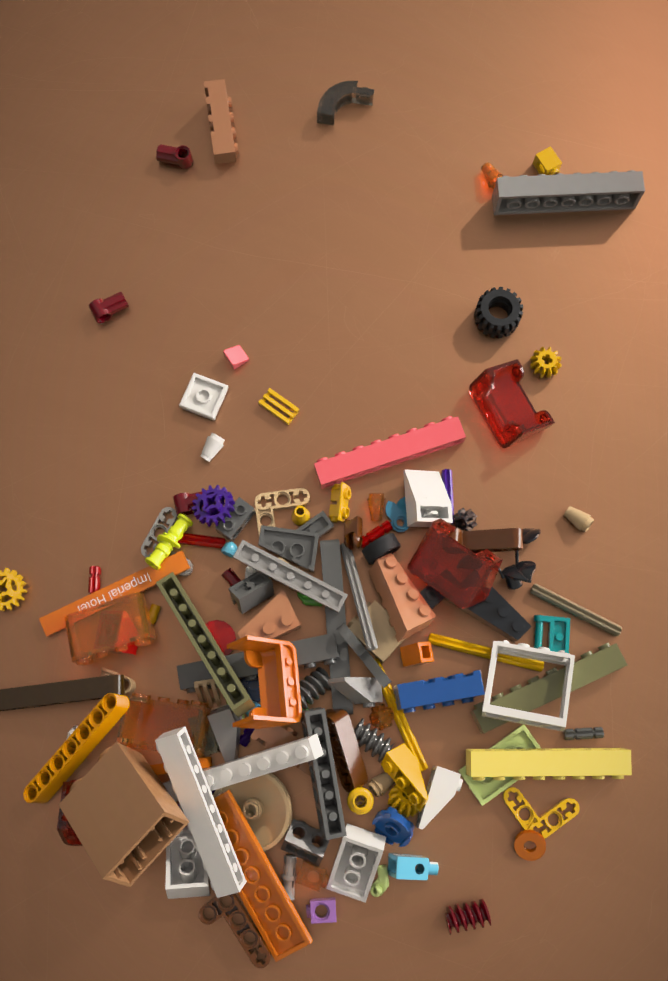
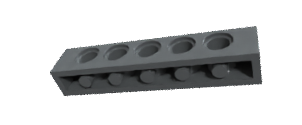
(324, 776)

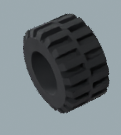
(504, 300)

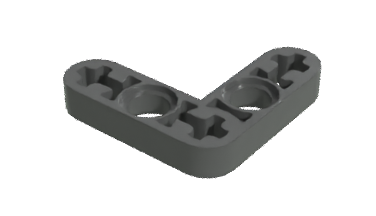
(364, 655)

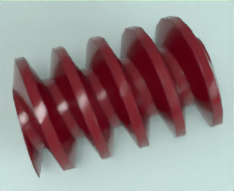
(467, 916)

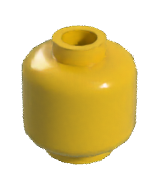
(367, 802)

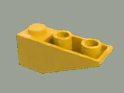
(406, 773)

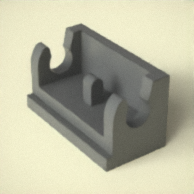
(251, 591)

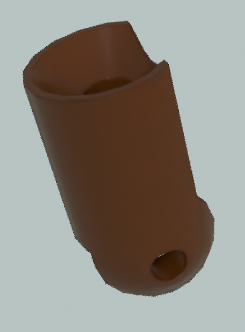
(353, 532)

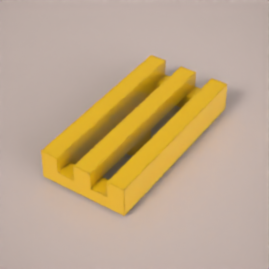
(267, 397)

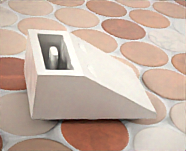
(425, 498)

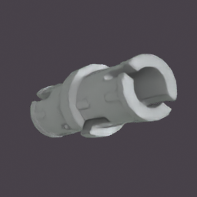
(289, 875)

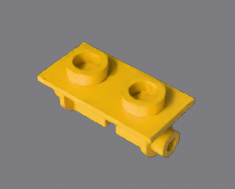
(341, 494)

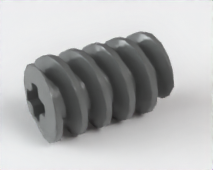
(313, 685)
(371, 740)

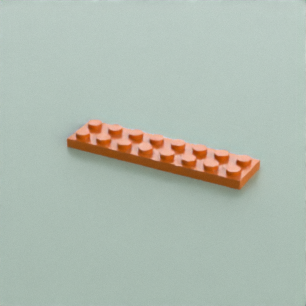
(263, 891)

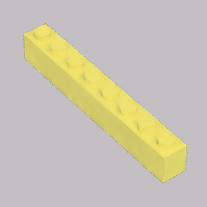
(548, 762)

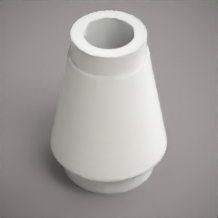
(212, 446)

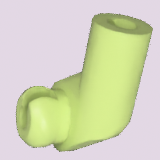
(381, 882)

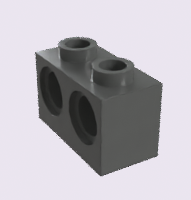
(239, 519)

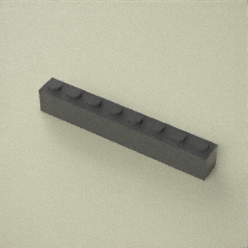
(308, 651)

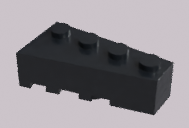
(499, 616)

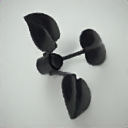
(521, 570)

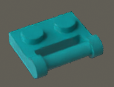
(558, 632)

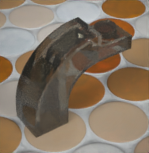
(340, 95)

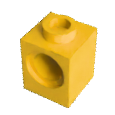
(547, 162)

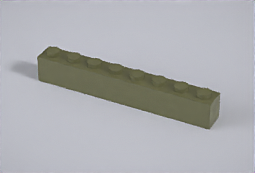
(205, 645)
(550, 687)

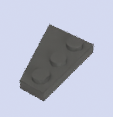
(291, 544)

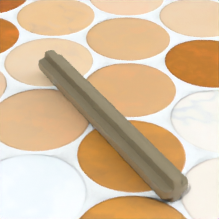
(576, 610)

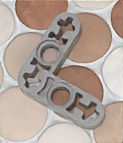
(170, 522)

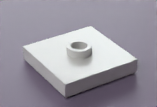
(203, 396)

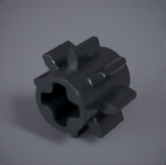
(465, 519)

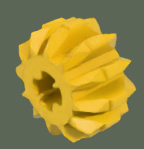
(539, 359)
(401, 802)

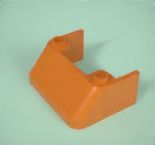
(277, 682)

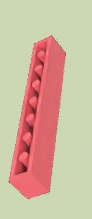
(389, 452)

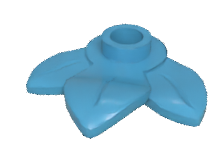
(397, 512)

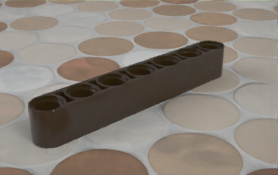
(61, 692)

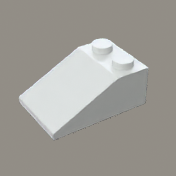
(440, 790)
(356, 863)
(185, 869)

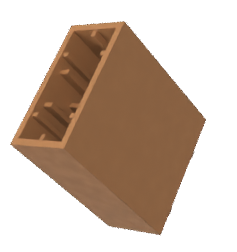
(122, 814)

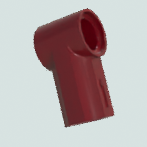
(174, 155)
(103, 309)
(183, 502)

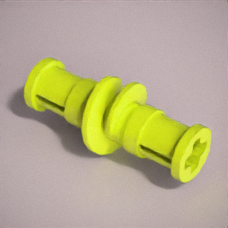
(168, 541)

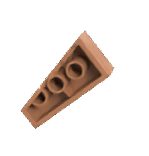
(400, 597)

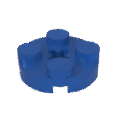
(393, 827)

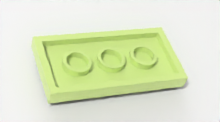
(489, 788)

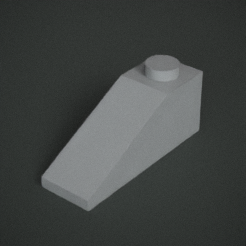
(359, 689)
(225, 734)

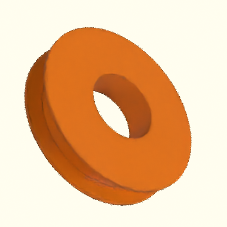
(530, 854)

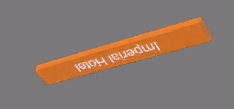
(131, 584)

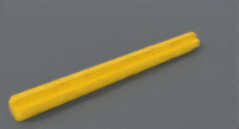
(483, 651)
(402, 724)

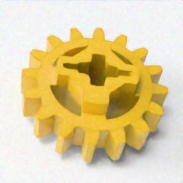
(8, 582)

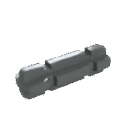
(583, 733)

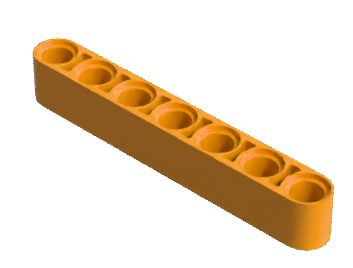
(76, 748)

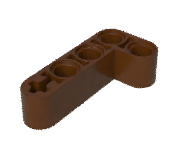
(494, 539)
(345, 750)
(238, 929)

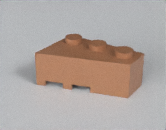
(273, 620)

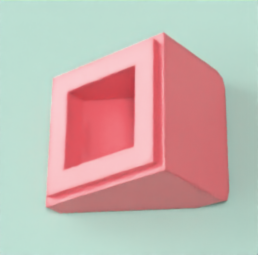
(235, 356)

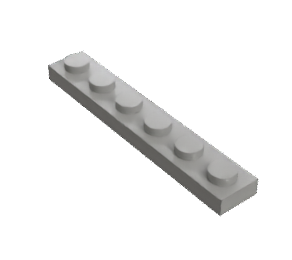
(290, 576)

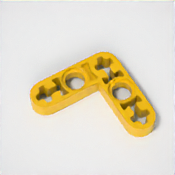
(534, 820)

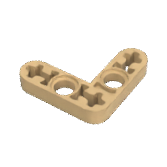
(268, 509)

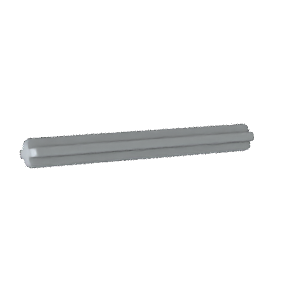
(359, 598)

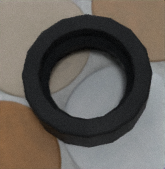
(381, 547)

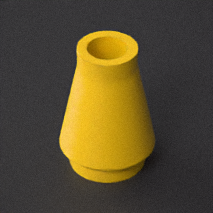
(300, 519)

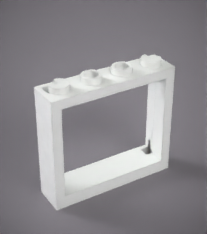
(523, 717)

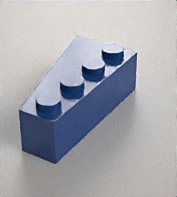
(438, 691)

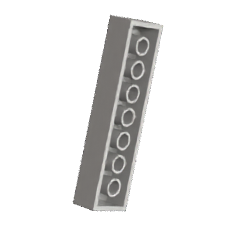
(567, 192)

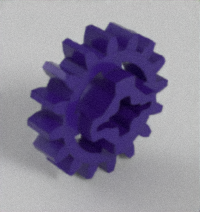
(213, 506)

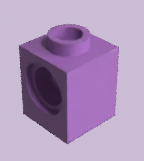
(329, 917)

